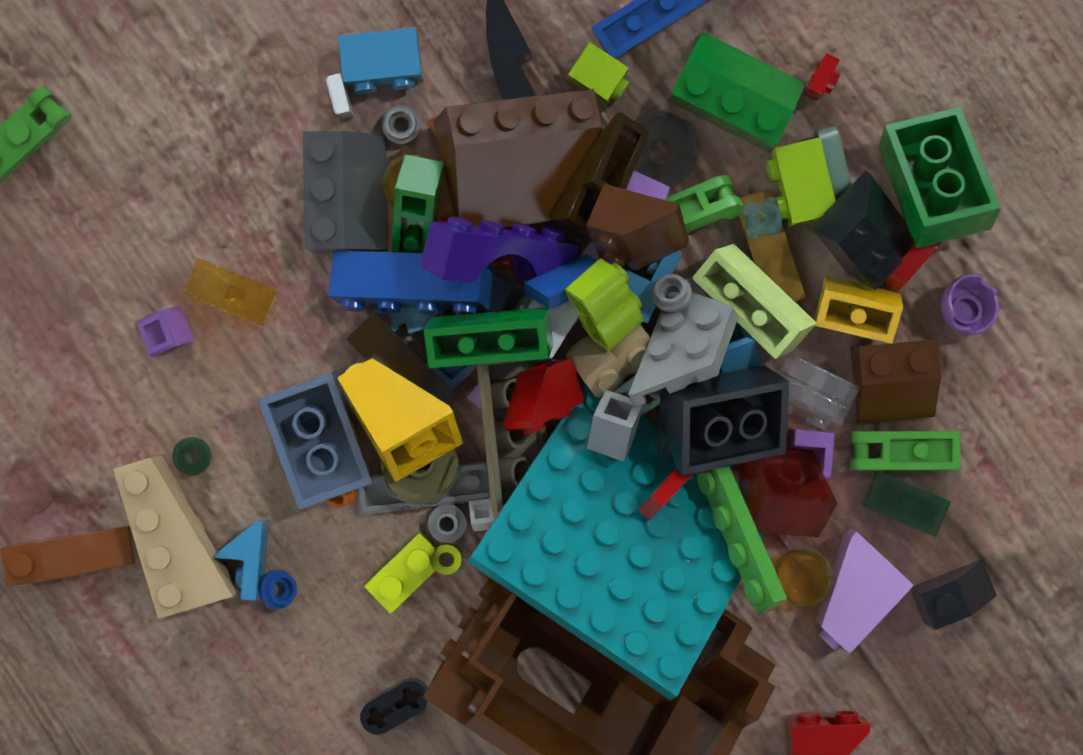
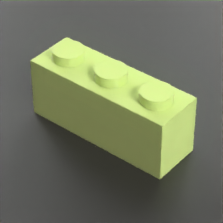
(758, 302)

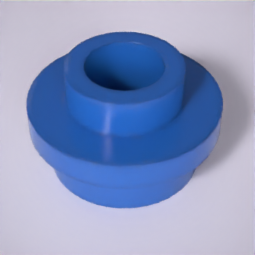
(286, 586)

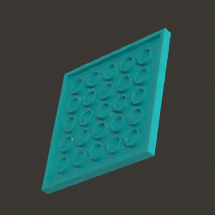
(600, 567)

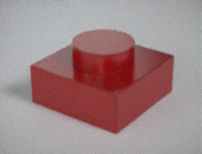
(823, 77)

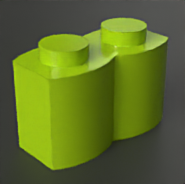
(605, 303)

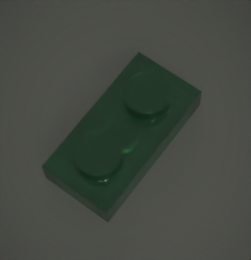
(906, 503)

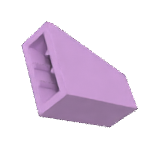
(861, 595)

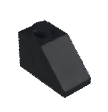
(954, 595)

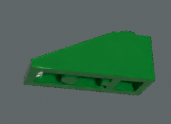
(415, 203)

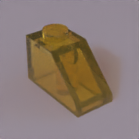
(230, 292)

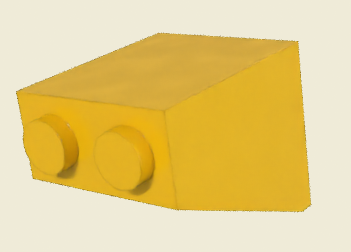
(399, 417)

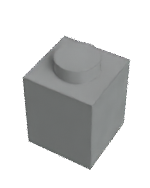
(614, 425)

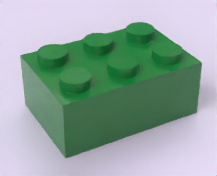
(939, 177)

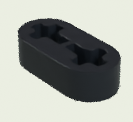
(399, 713)

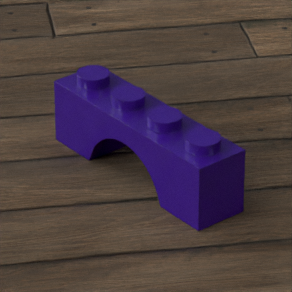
(464, 250)

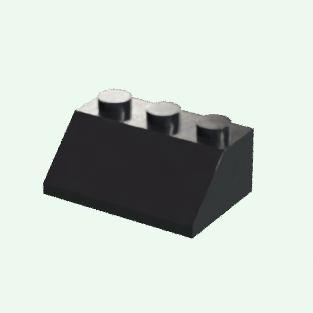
(726, 419)

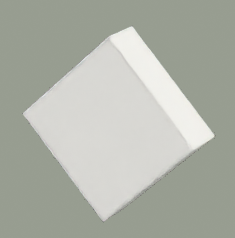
(339, 97)

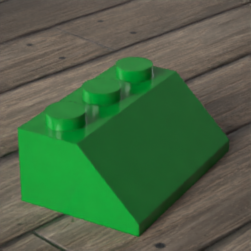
(737, 92)

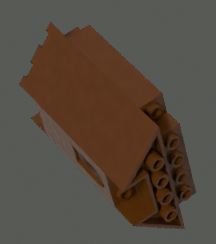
(618, 712)

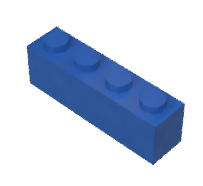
(398, 282)

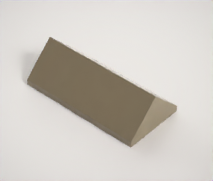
(507, 451)

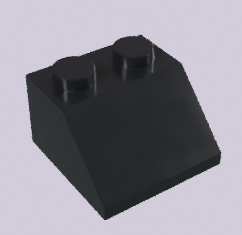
(864, 232)

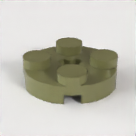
(428, 485)

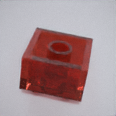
(787, 493)

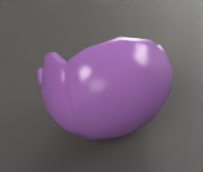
(969, 305)

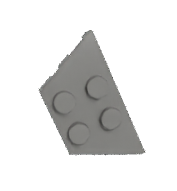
(684, 347)

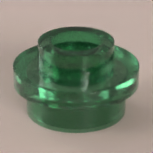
(180, 456)

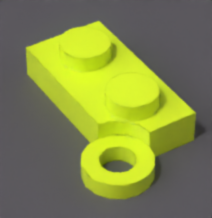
(409, 570)

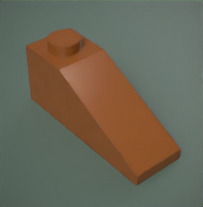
(67, 555)

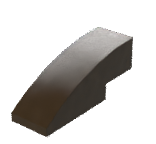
(608, 162)
(379, 341)

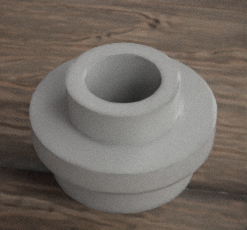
(395, 114)
(671, 283)
(453, 512)

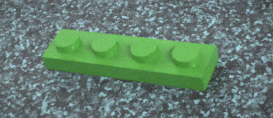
(742, 538)

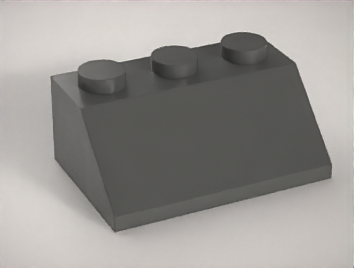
(344, 191)

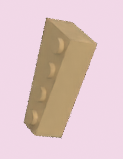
(171, 540)

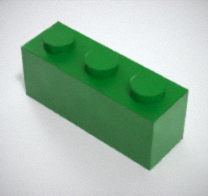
(488, 337)

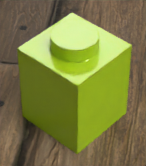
(599, 72)

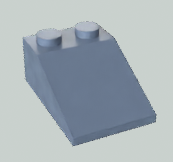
(316, 439)

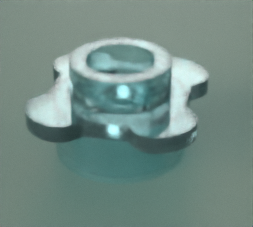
(772, 223)

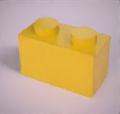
(858, 310)

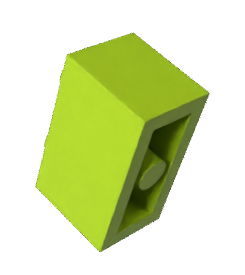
(801, 181)

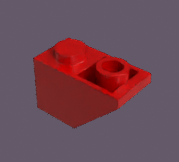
(543, 394)
(825, 735)

